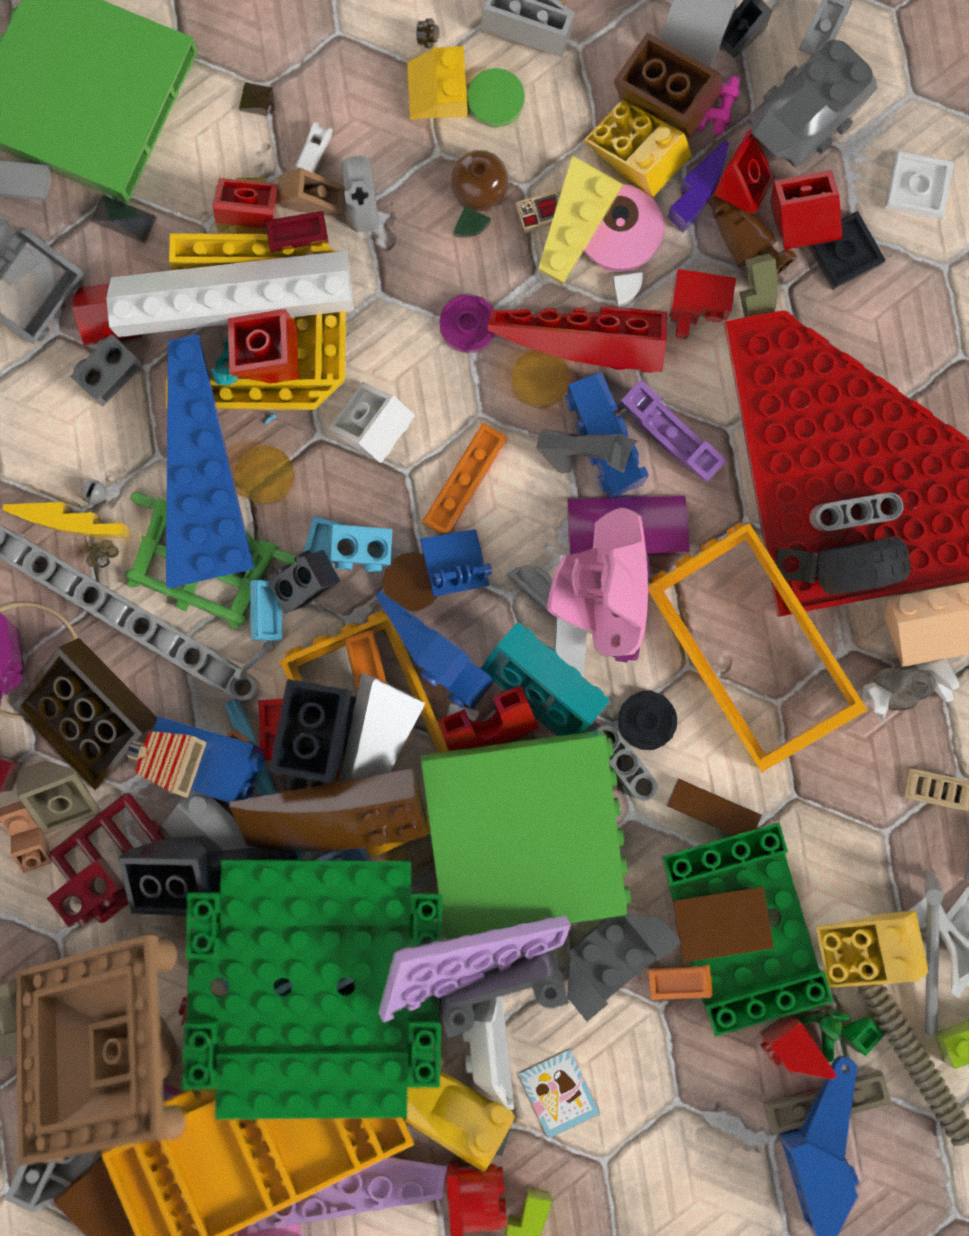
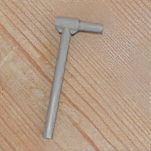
(934, 897)

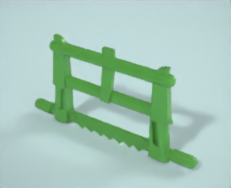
(152, 546)

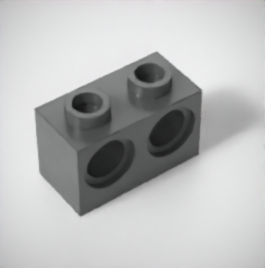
(112, 375)

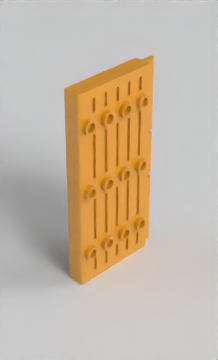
(240, 1170)

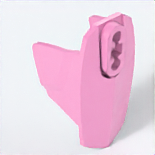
(606, 585)

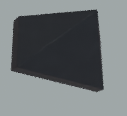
(123, 218)

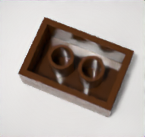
(668, 84)

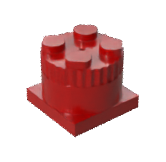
(475, 1198)

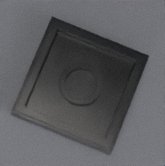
(850, 256)

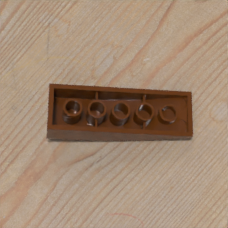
(336, 815)

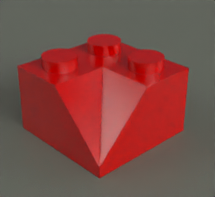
(263, 347)

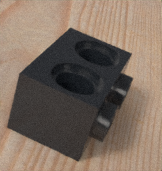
(303, 581)

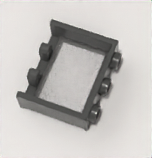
(34, 285)

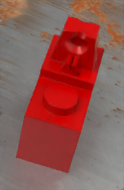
(700, 295)

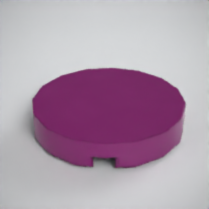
(466, 323)

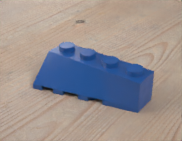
(596, 416)

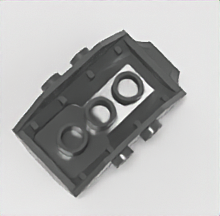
(813, 103)

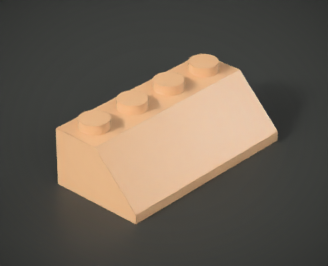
(929, 624)

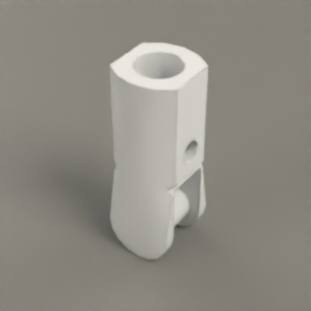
(312, 152)

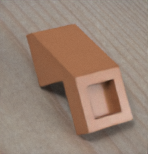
(27, 839)

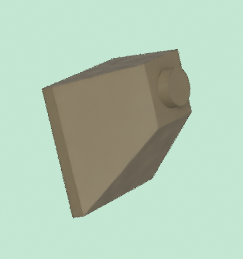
(55, 796)

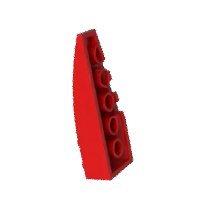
(605, 338)

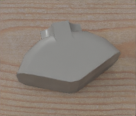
(360, 193)

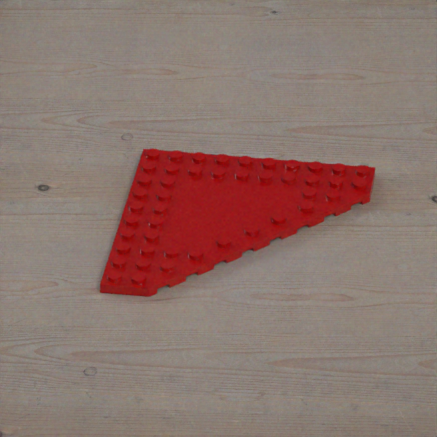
(837, 432)

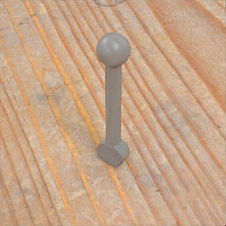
(240, 672)

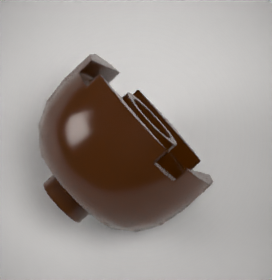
(479, 180)

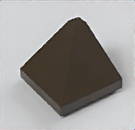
(256, 99)

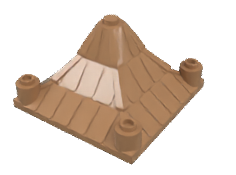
(94, 1052)

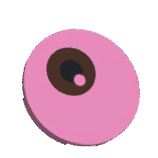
(628, 232)

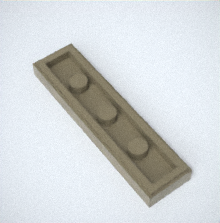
(791, 1111)

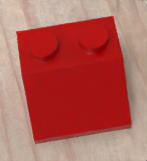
(791, 1045)

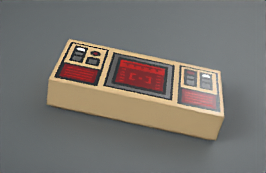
(538, 211)

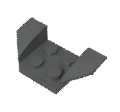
(613, 956)

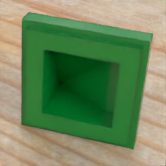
(863, 1034)

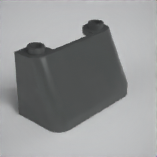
(537, 973)

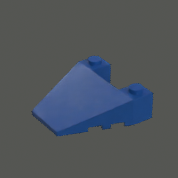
(438, 656)

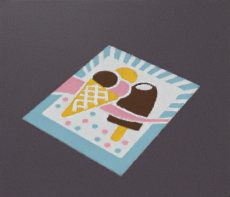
(559, 1094)

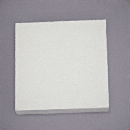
(919, 185)

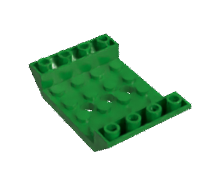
(760, 983)

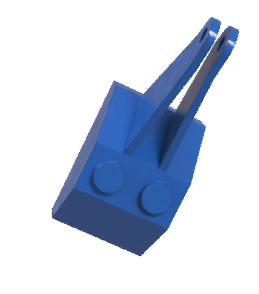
(818, 1152)

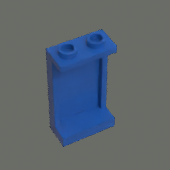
(226, 766)

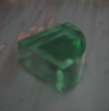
(471, 223)

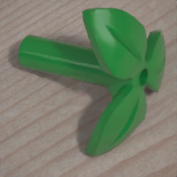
(830, 1028)

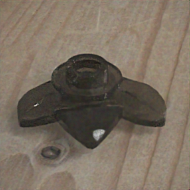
(903, 685)

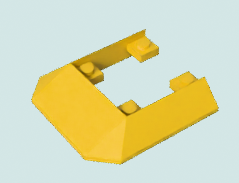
(319, 336)

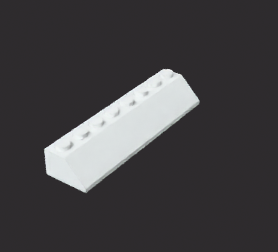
(221, 292)

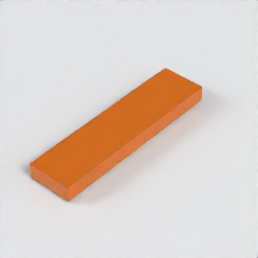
(465, 480)

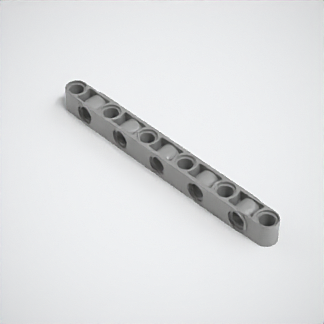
(123, 614)

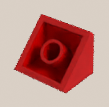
(746, 176)
(244, 202)
(92, 314)

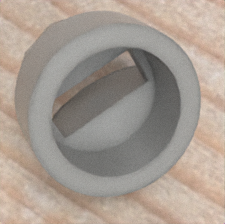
(98, 494)

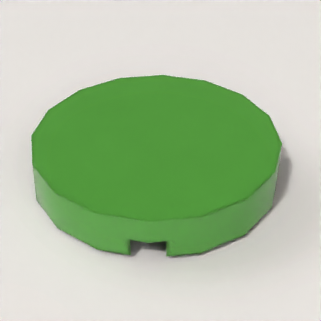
(495, 97)

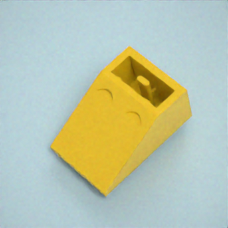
(640, 147)
(873, 950)

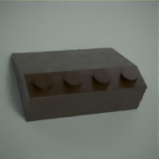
(85, 712)

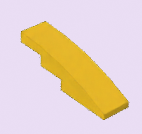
(58, 518)

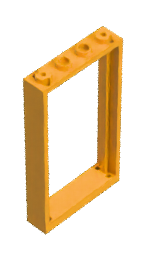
(687, 566)
(324, 645)

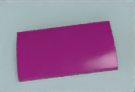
(662, 521)

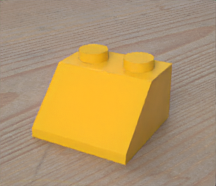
(437, 84)

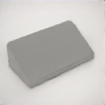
(24, 180)

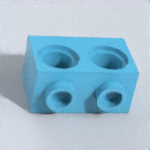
(359, 539)

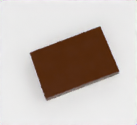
(722, 924)
(94, 1203)

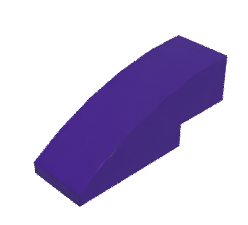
(698, 188)

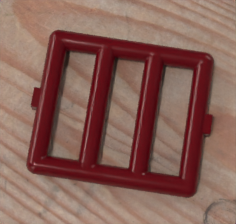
(105, 820)

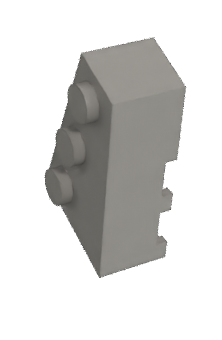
(534, 23)

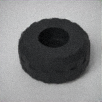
(863, 565)

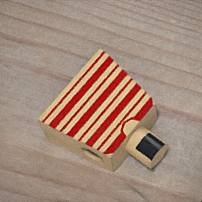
(168, 760)

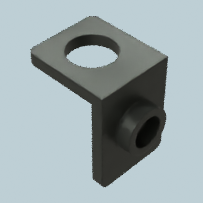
(807, 564)

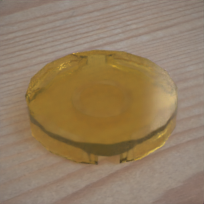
(540, 379)
(265, 475)

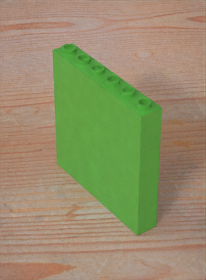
(88, 89)
(526, 833)

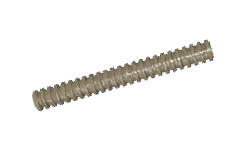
(917, 1062)

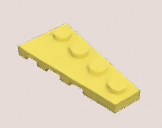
(579, 212)

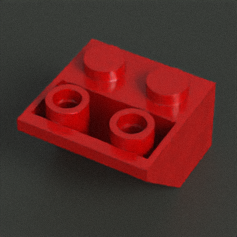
(807, 209)

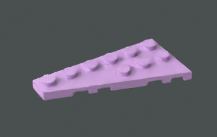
(461, 962)
(377, 1187)

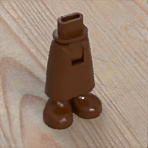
(746, 235)

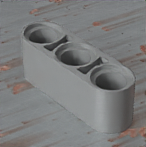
(870, 511)
(637, 770)

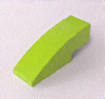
(533, 1215)

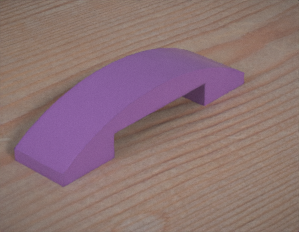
(671, 432)

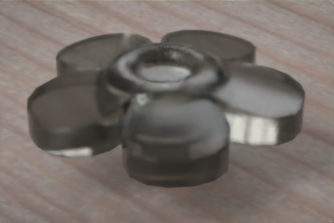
(101, 554)

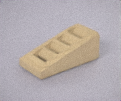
(963, 795)

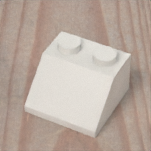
(372, 421)

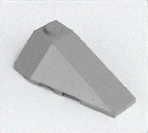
(207, 821)

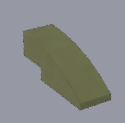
(763, 285)

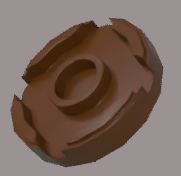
(408, 582)

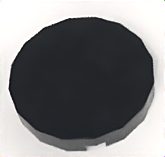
(647, 720)

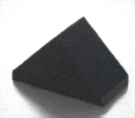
(745, 25)

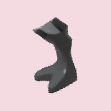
(558, 446)

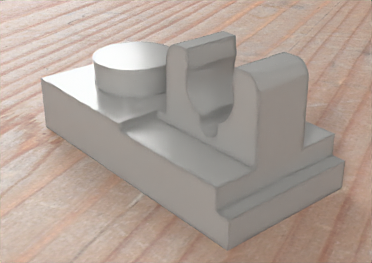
(824, 24)

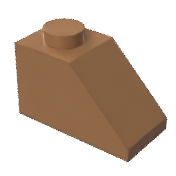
(310, 193)

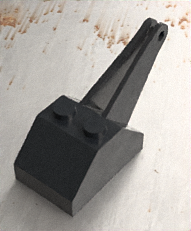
(311, 733)
(167, 870)

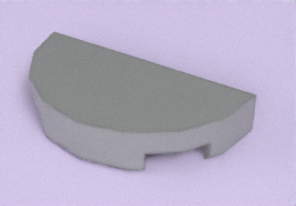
(533, 582)

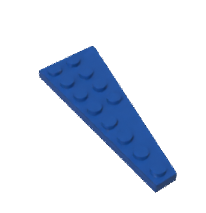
(203, 507)

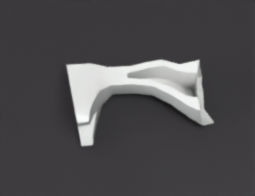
(939, 669)
(956, 944)

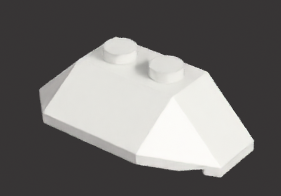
(490, 1051)

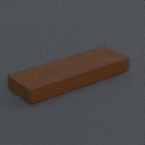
(712, 809)

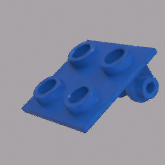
(455, 562)

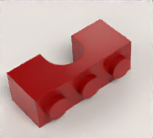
(511, 720)

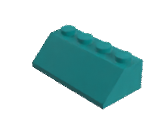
(551, 686)

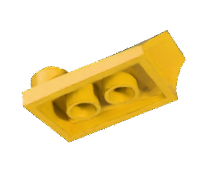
(460, 1119)

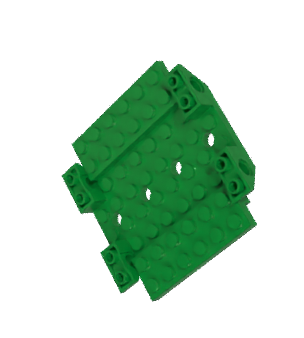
(314, 1046)

